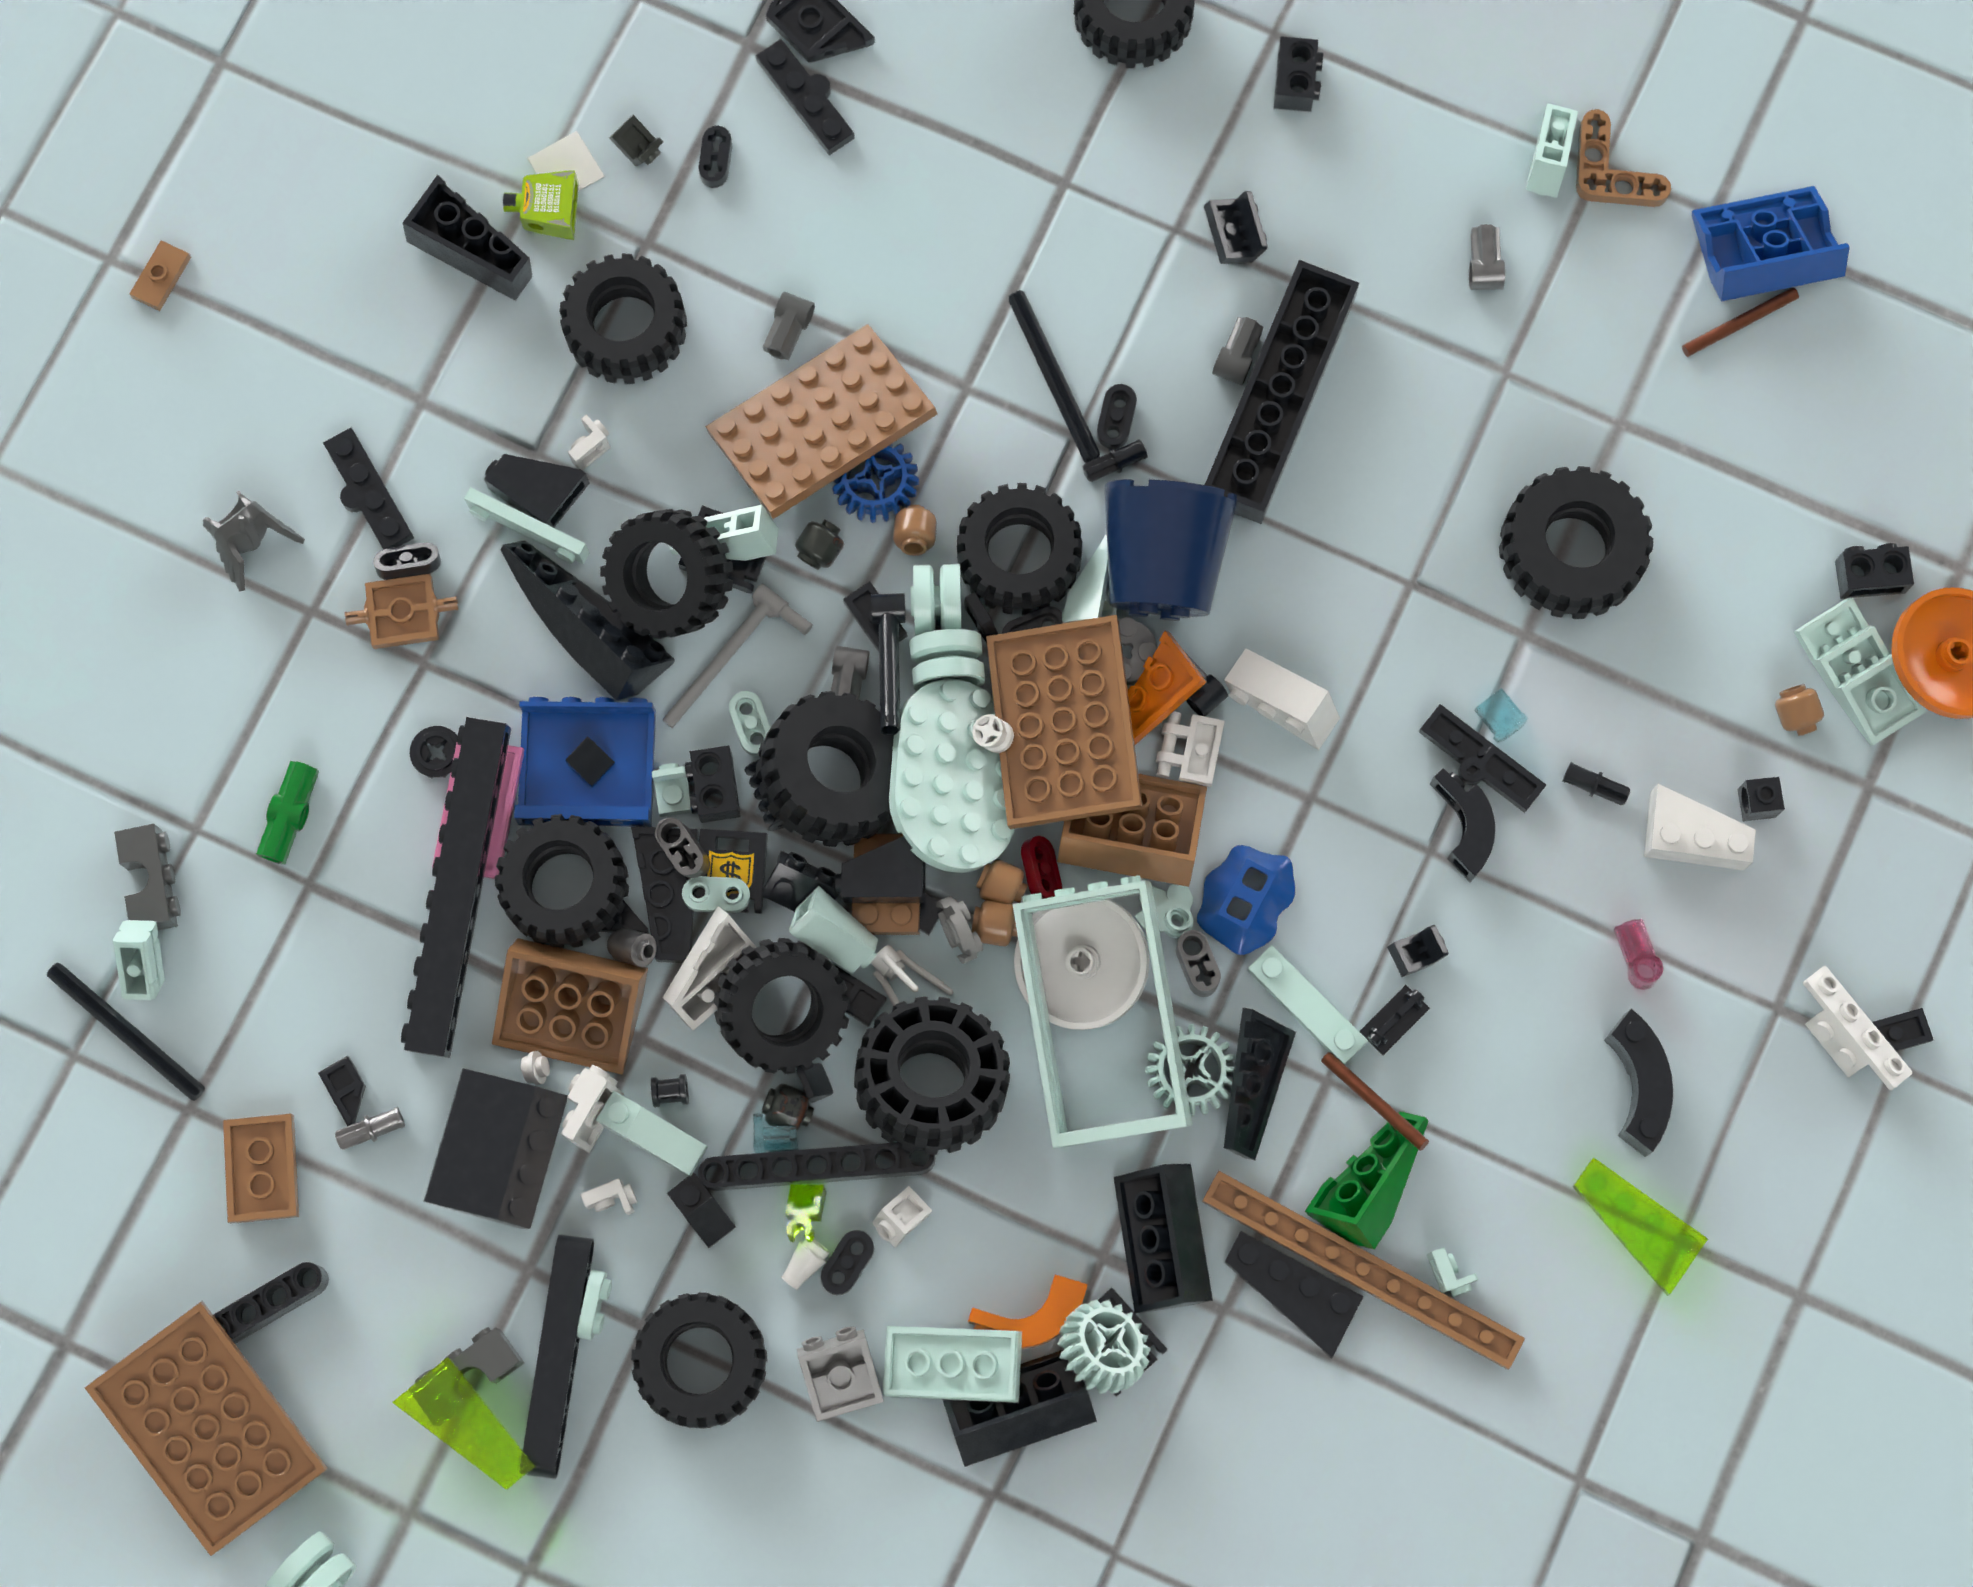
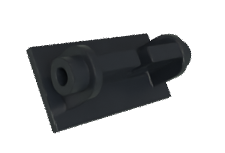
(1395, 1019)

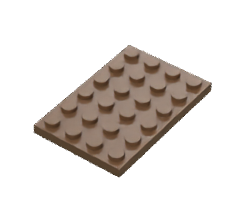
(821, 421)
(1069, 722)
(206, 1428)

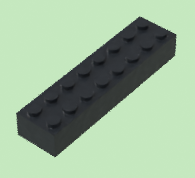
(1282, 388)

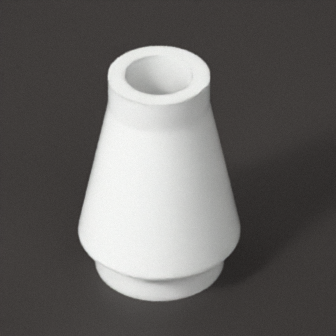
(805, 1262)

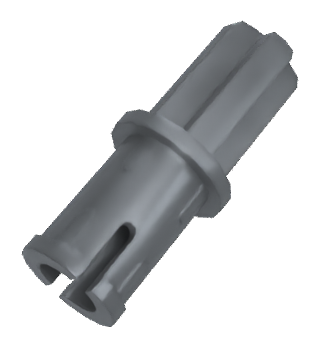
(369, 1128)

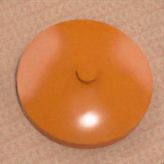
(1936, 651)

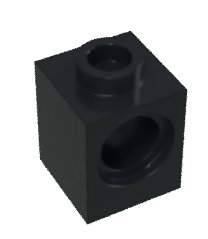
(1761, 799)

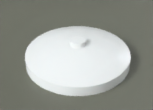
(1089, 963)

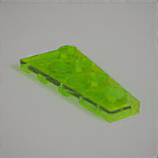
(1645, 1228)
(460, 1418)

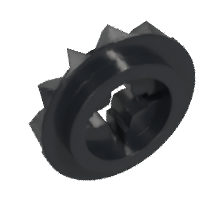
(420, 754)

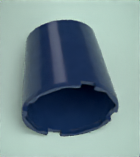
(1165, 546)

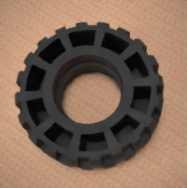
(1590, 499)
(799, 796)
(941, 1030)

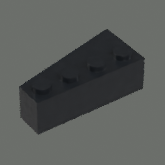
(465, 240)

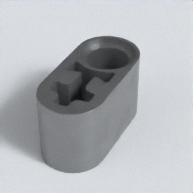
(685, 842)
(1208, 967)

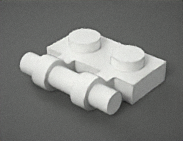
(1200, 751)

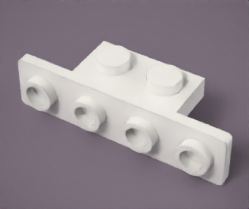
(1850, 1034)

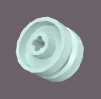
(936, 600)
(947, 656)
(311, 1568)

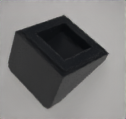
(589, 761)
(815, 1082)

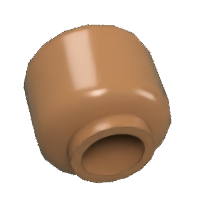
(914, 530)
(1799, 709)
(1001, 882)
(994, 923)

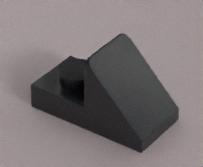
(701, 1210)

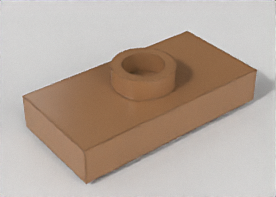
(160, 275)

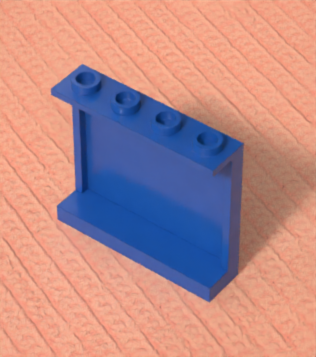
(556, 729)

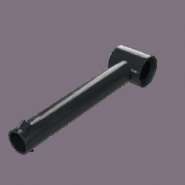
(888, 612)

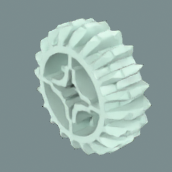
(1204, 1078)
(1085, 1337)

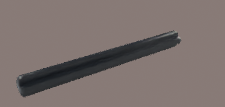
(1054, 376)
(125, 1031)

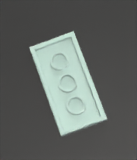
(952, 1364)

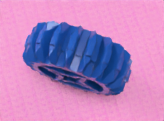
(887, 475)

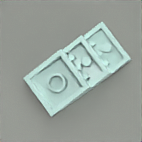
(1858, 671)

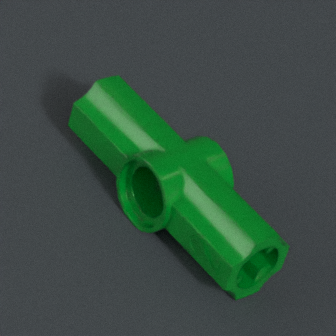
(287, 812)

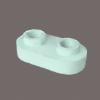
(749, 725)
(715, 894)
(591, 1319)

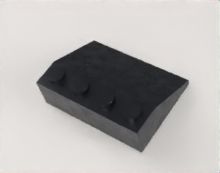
(495, 1149)

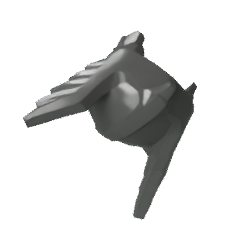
(243, 532)

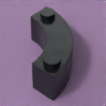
(1650, 1081)

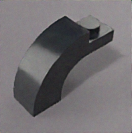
(1476, 823)

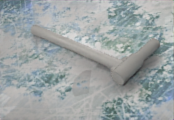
(766, 604)

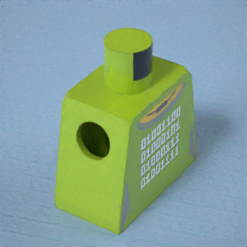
(546, 203)

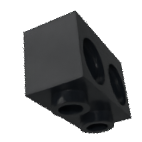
(1291, 73)
(1876, 578)
(720, 783)

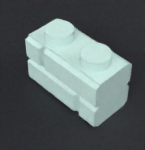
(138, 960)

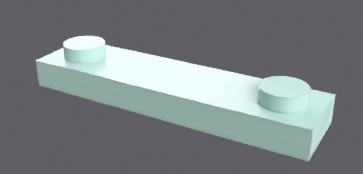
(486, 507)
(1307, 1005)

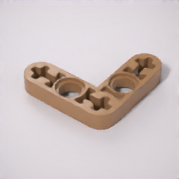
(1600, 173)

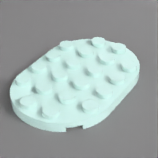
(943, 783)

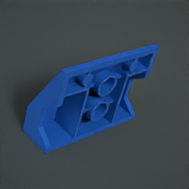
(1769, 243)

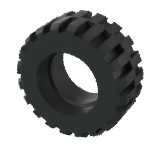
(1133, 41)
(617, 280)
(1028, 508)
(628, 579)
(535, 848)
(807, 1040)
(652, 1350)

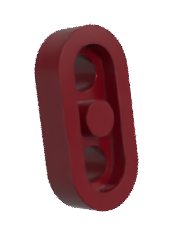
(1041, 866)

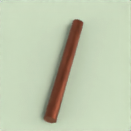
(1740, 322)
(1375, 1101)

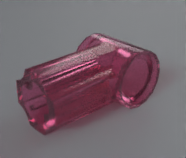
(1638, 951)

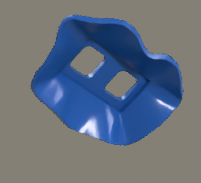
(1226, 883)

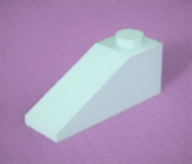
(1552, 150)
(746, 531)
(1090, 592)
(651, 1133)

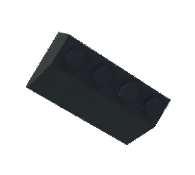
(1162, 1238)
(1046, 1407)

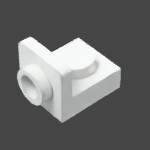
(588, 449)
(604, 1195)
(901, 1216)

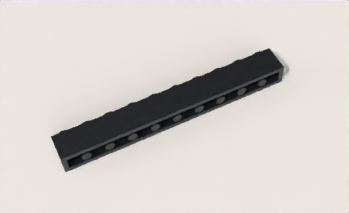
(456, 888)

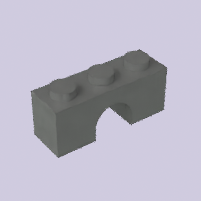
(147, 849)
(489, 1353)

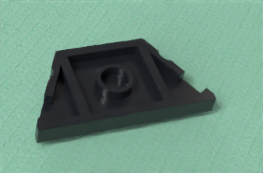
(818, 27)

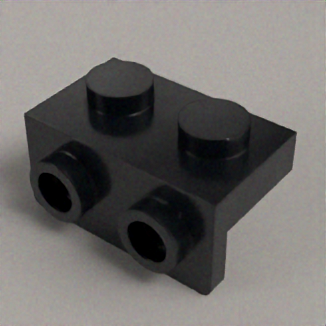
(1236, 229)
(795, 880)

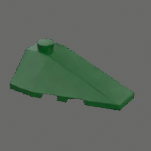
(1367, 1193)

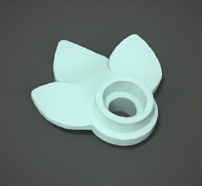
(1169, 905)

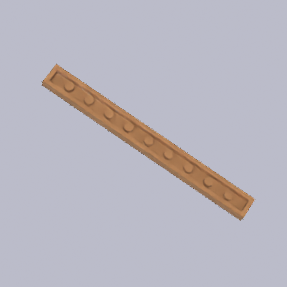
(1363, 1270)

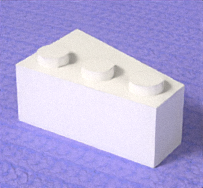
(1283, 697)
(1695, 833)
(696, 982)

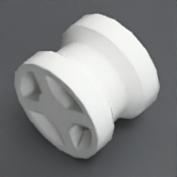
(990, 726)

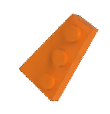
(1162, 686)

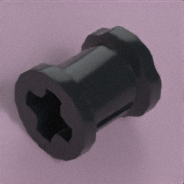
(669, 1090)

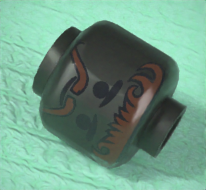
(819, 544)
(787, 1107)

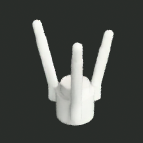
(891, 965)

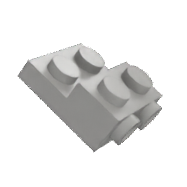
(839, 1373)

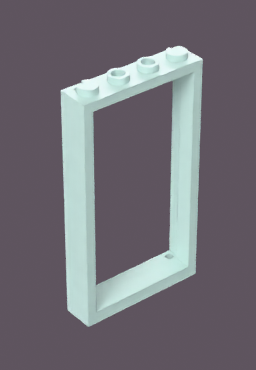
(1040, 1020)

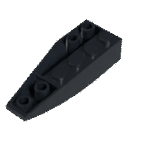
(586, 625)

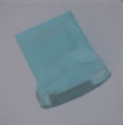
(1501, 715)
(773, 1138)

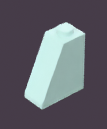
(833, 931)

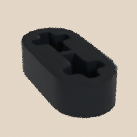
(708, 155)

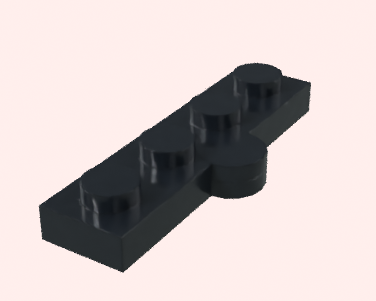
(806, 95)
(366, 490)
(1481, 759)

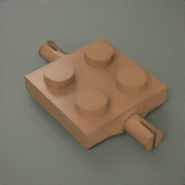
(401, 611)

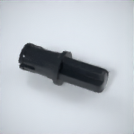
(1114, 461)
(1596, 784)

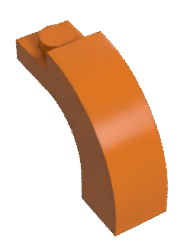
(1046, 1322)

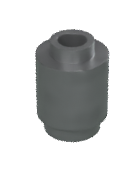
(632, 947)

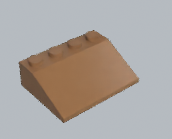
(1145, 842)
(568, 1005)

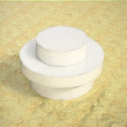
(535, 1068)

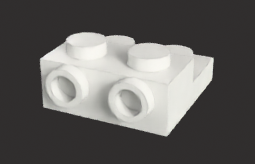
(590, 1093)

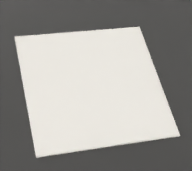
(566, 155)

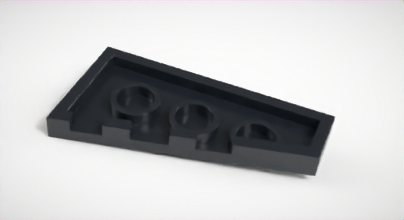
(662, 890)
(1256, 1078)
(1304, 1296)

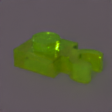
(804, 1206)

